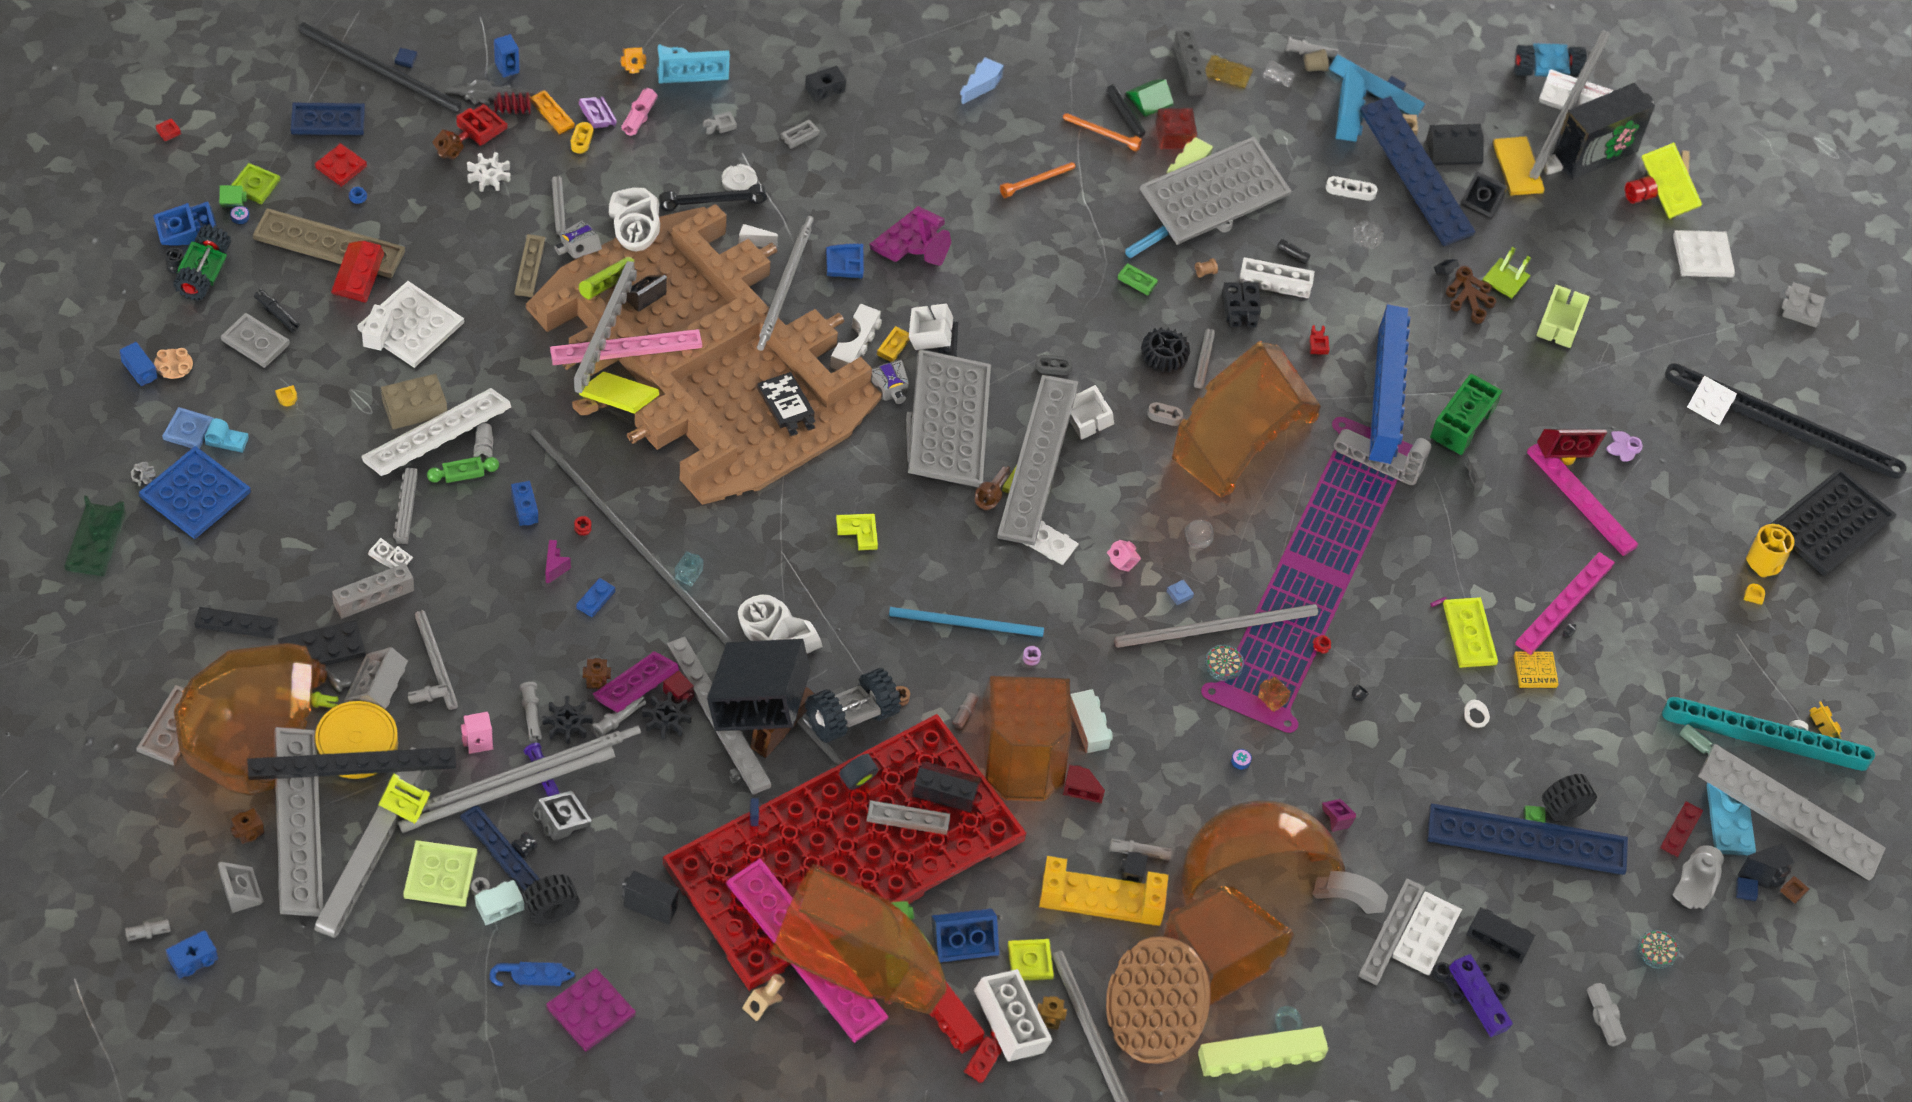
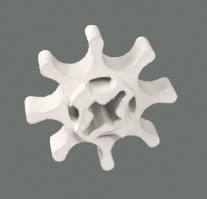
(488, 172)

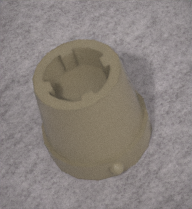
(1316, 61)

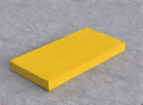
(1516, 164)

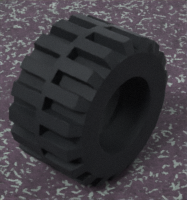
(1569, 797)
(551, 899)

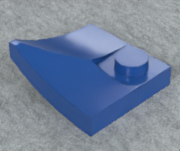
(844, 260)

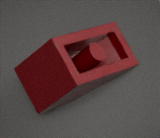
(1083, 784)

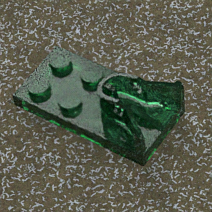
(95, 538)

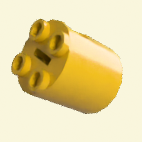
(1770, 550)

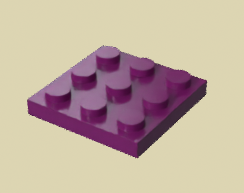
(591, 1009)

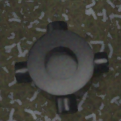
(1569, 630)

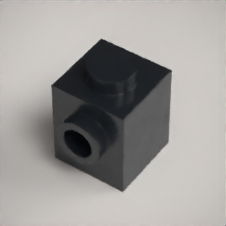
(1134, 867)

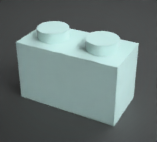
(499, 902)

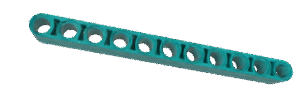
(1778, 737)

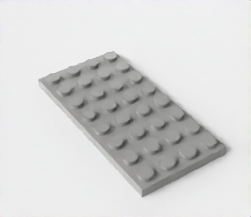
(1215, 190)
(949, 418)

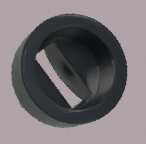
(1359, 693)

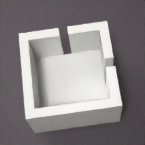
(926, 331)
(1088, 413)

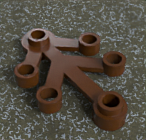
(1465, 275)

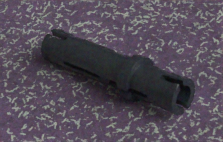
(271, 305)

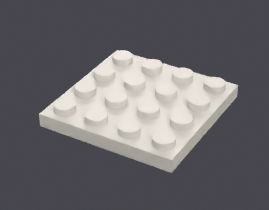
(418, 324)

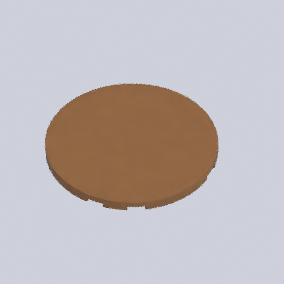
(1158, 1000)

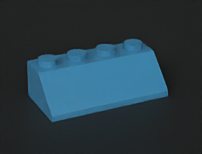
(1349, 106)

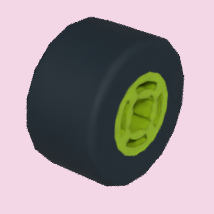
(858, 771)

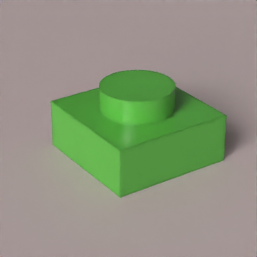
(1534, 813)

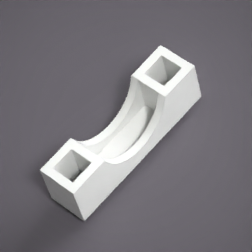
(865, 323)

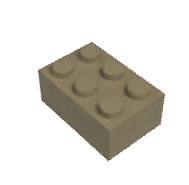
(413, 401)

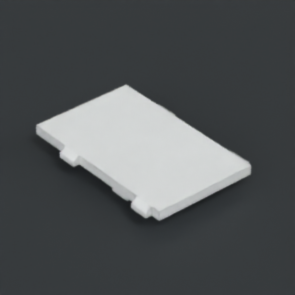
(1054, 544)

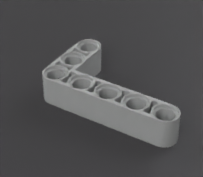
(1401, 468)

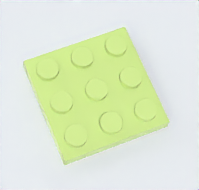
(440, 873)

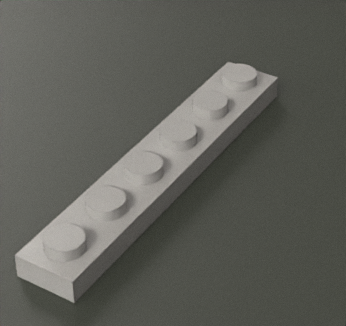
(1391, 932)

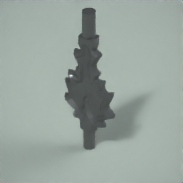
(484, 91)

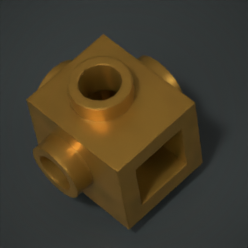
(1052, 1011)

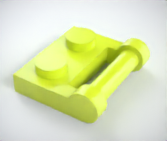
(402, 803)

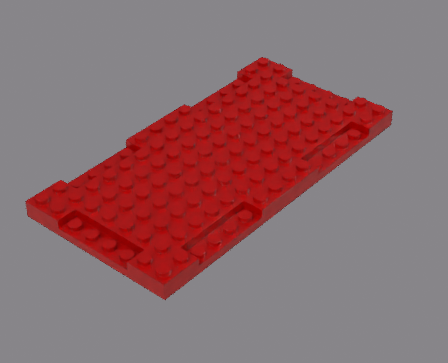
(829, 828)

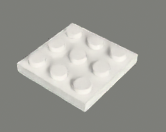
(1704, 253)

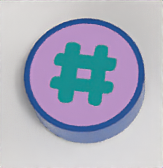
(239, 215)
(1241, 759)

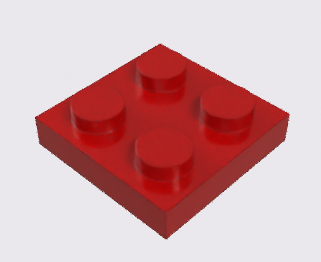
(341, 164)

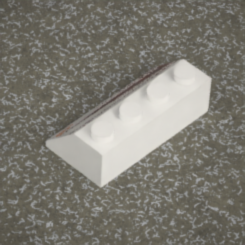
(1559, 86)

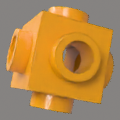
(628, 54)

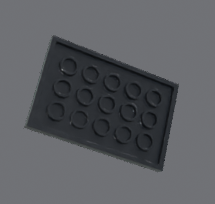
(1834, 521)

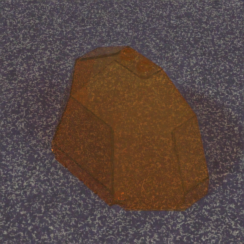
(236, 706)

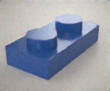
(595, 598)

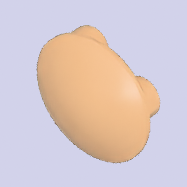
(173, 363)

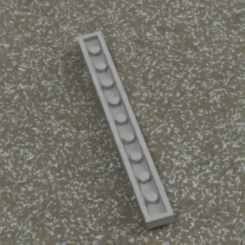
(604, 327)
(732, 740)

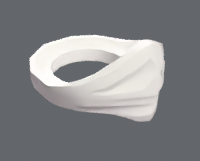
(1479, 706)

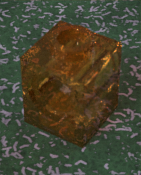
(1277, 700)

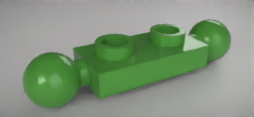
(462, 469)

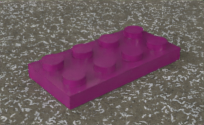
(636, 681)

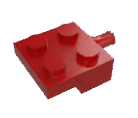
(480, 124)

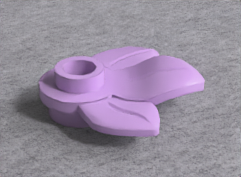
(1624, 446)

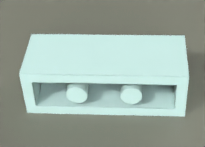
(1090, 721)

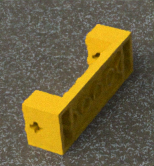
(1103, 895)

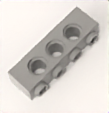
(373, 590)

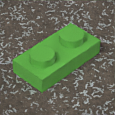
(1137, 279)

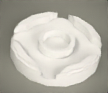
(738, 178)

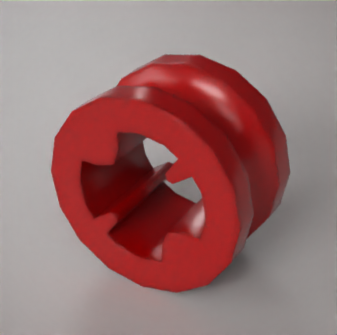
(582, 520)

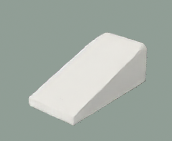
(757, 236)

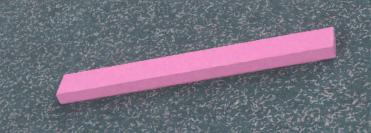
(630, 346)

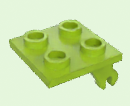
(1506, 277)

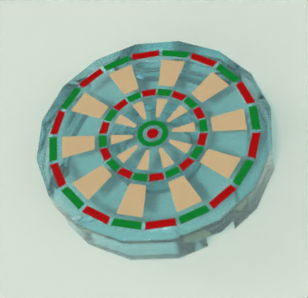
(1224, 662)
(1658, 949)

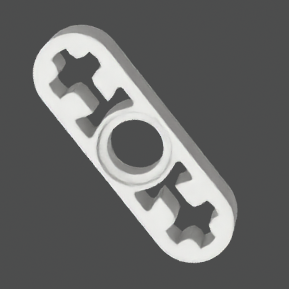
(1364, 186)

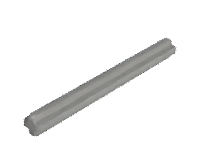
(435, 657)

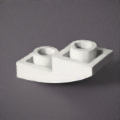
(388, 555)

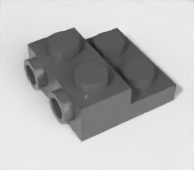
(561, 815)

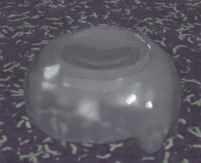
(1199, 534)

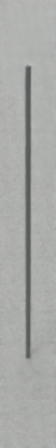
(662, 571)

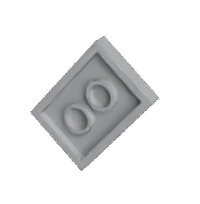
(255, 340)

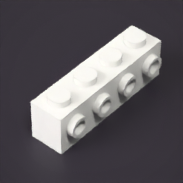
(1277, 277)

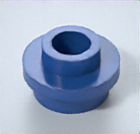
(357, 195)

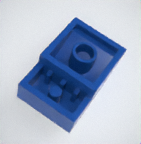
(183, 223)

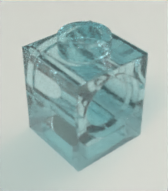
(686, 574)

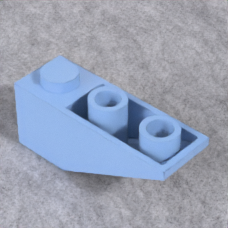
(984, 79)

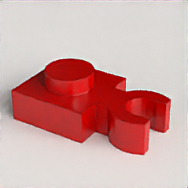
(1318, 342)

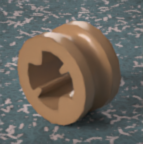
(903, 690)

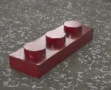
(1681, 829)

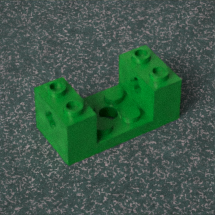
(1456, 423)

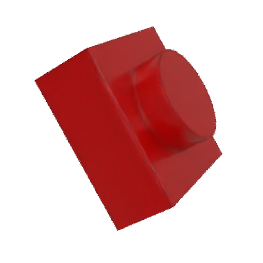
(168, 129)

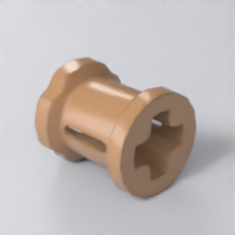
(1206, 268)

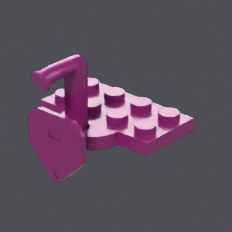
(915, 235)

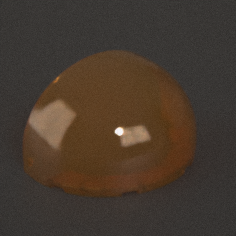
(1251, 832)

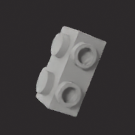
(1802, 305)

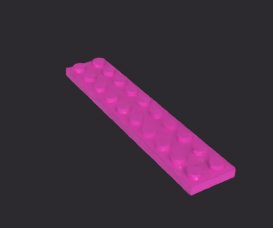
(768, 903)

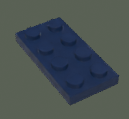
(328, 118)

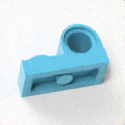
(222, 437)

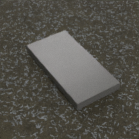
(161, 737)

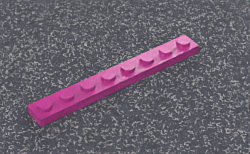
(1584, 501)
(1564, 603)

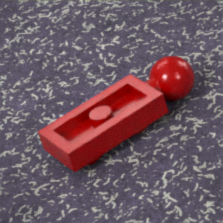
(984, 1058)

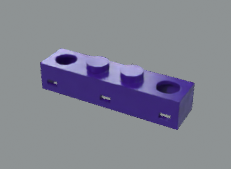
(1480, 995)

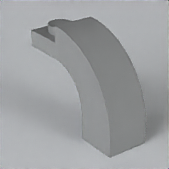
(1352, 887)

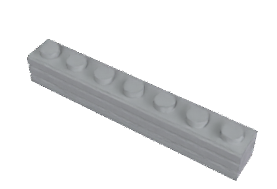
(406, 506)

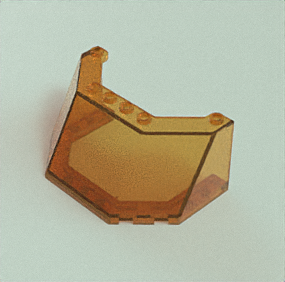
(1241, 414)

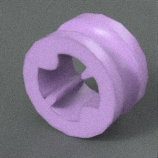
(1030, 650)

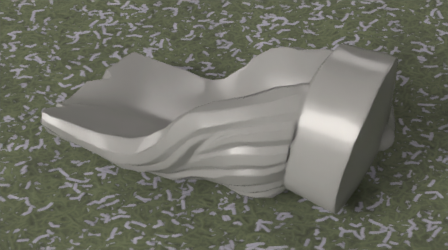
(1699, 877)

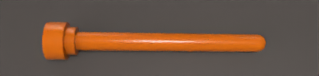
(1133, 142)
(1008, 189)

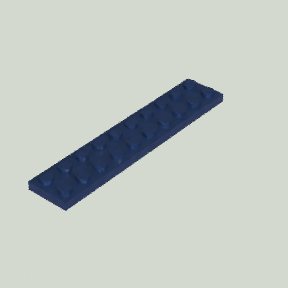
(1417, 171)
(1527, 839)

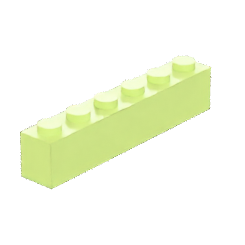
(1263, 1051)

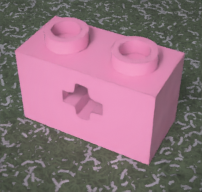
(477, 733)

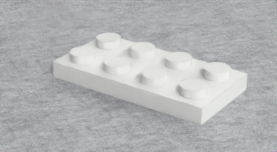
(1426, 933)

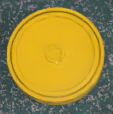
(356, 728)

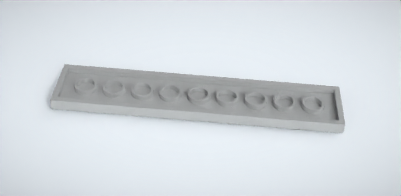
(1038, 460)
(1792, 812)
(298, 829)

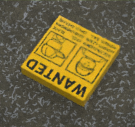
(1536, 670)

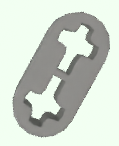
(1165, 414)

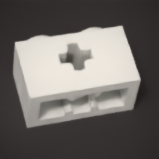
(377, 327)

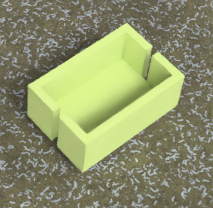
(1561, 319)

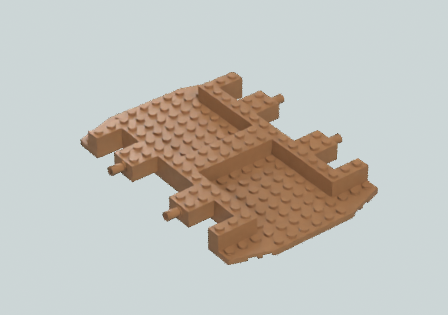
(714, 388)

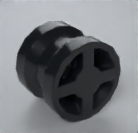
(525, 844)

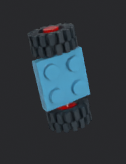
(1549, 57)

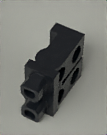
(1242, 304)

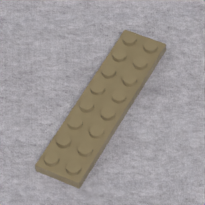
(320, 239)

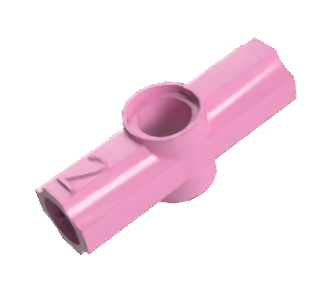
(639, 111)

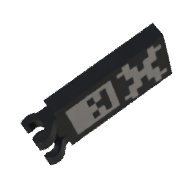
(787, 402)

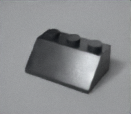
(1456, 144)
(946, 786)

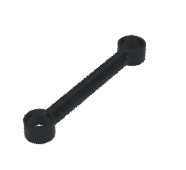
(675, 200)

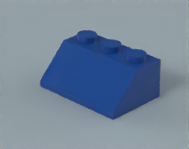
(965, 935)

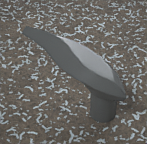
(335, 682)

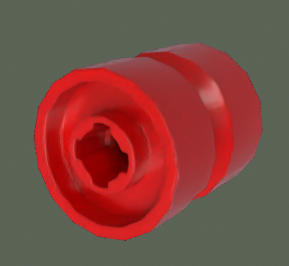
(1641, 189)

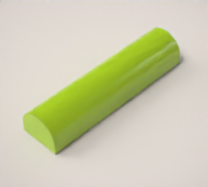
(603, 280)

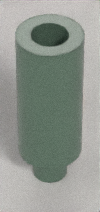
(1696, 739)

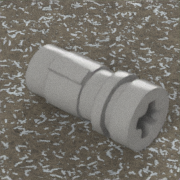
(484, 442)

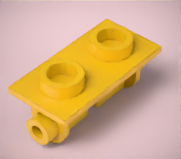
(1824, 715)

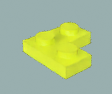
(861, 525)

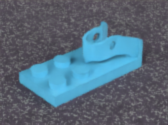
(691, 66)
(1730, 823)

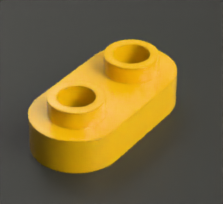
(581, 141)

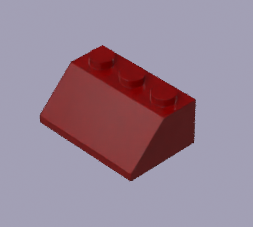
(358, 270)

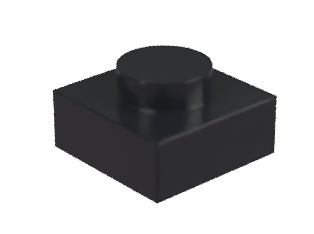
(1446, 266)

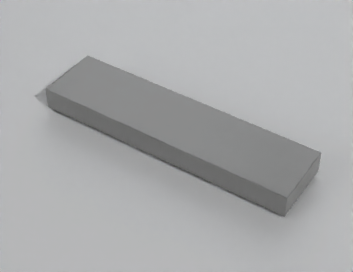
(908, 817)

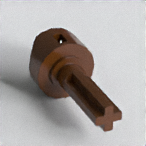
(991, 490)

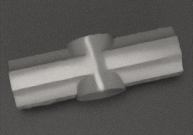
(1606, 1014)

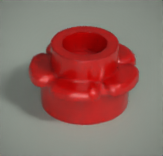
(1323, 640)

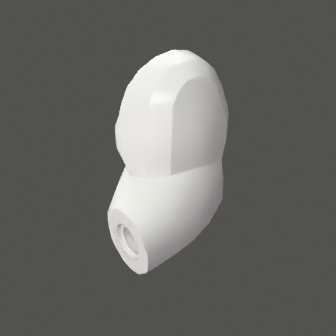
(635, 218)
(769, 619)

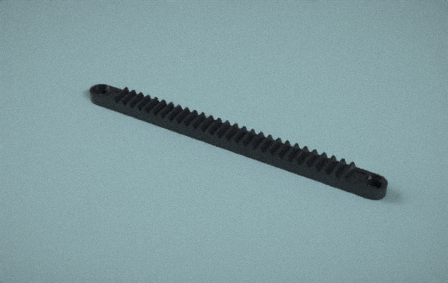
(1796, 425)

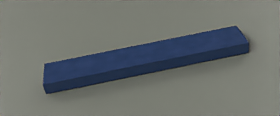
(499, 847)

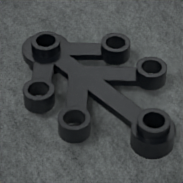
(1448, 977)

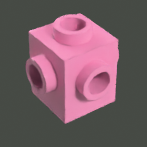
(1123, 555)

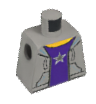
(578, 240)
(891, 381)

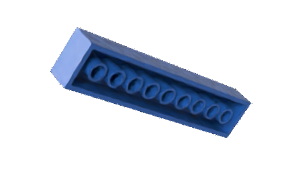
(1389, 384)

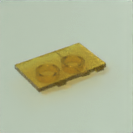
(1228, 71)

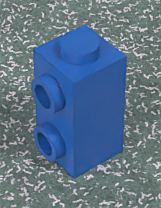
(138, 364)
(524, 503)

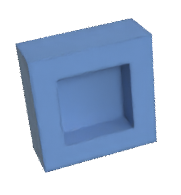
(1180, 592)

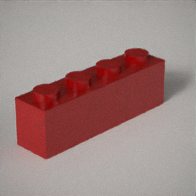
(957, 1022)

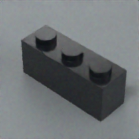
(1500, 934)

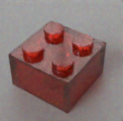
(1175, 127)

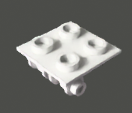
(1712, 400)

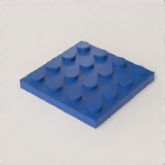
(194, 492)

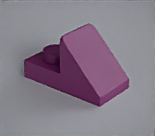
(555, 564)
(1340, 814)

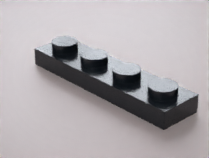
(236, 622)

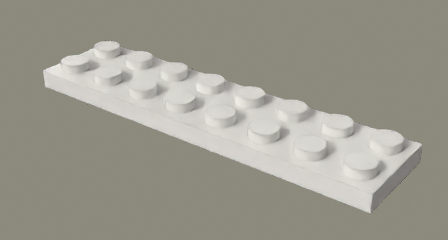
(436, 432)

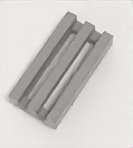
(802, 135)

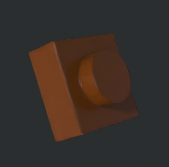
(1794, 889)

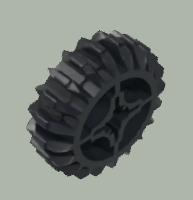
(1166, 343)

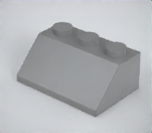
(377, 677)

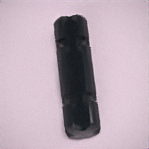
(1293, 250)

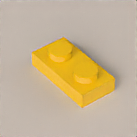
(893, 344)

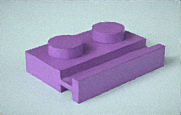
(597, 112)

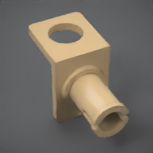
(764, 996)

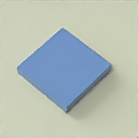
(187, 428)

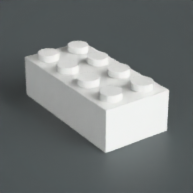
(1012, 1015)

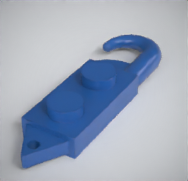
(533, 973)

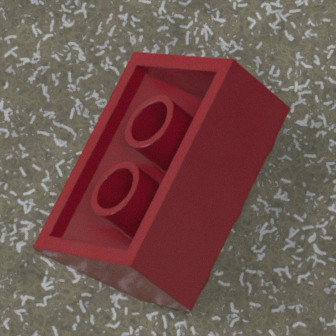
(1570, 442)

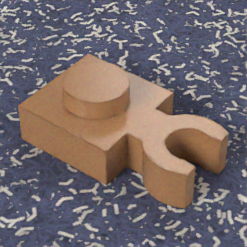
(587, 406)

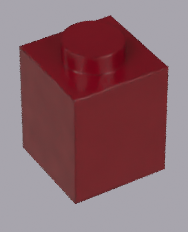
(680, 687)

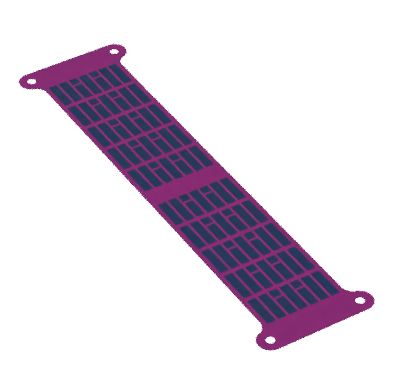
(1310, 572)

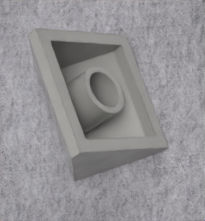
(240, 886)

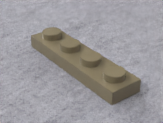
(530, 265)

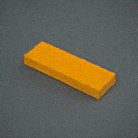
(552, 112)

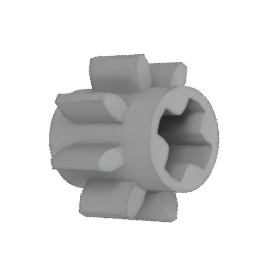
(142, 473)

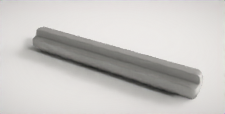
(558, 204)
(1204, 358)

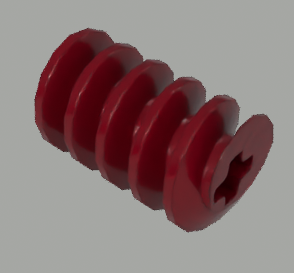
(512, 103)

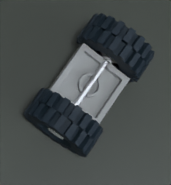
(835, 713)

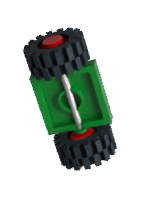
(202, 262)

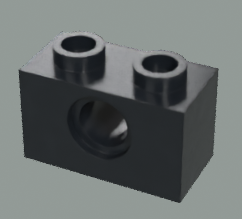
(825, 83)

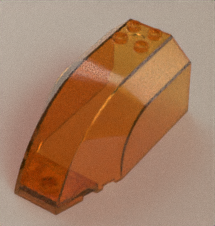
(859, 943)

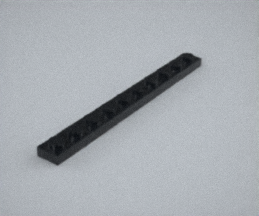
(351, 763)

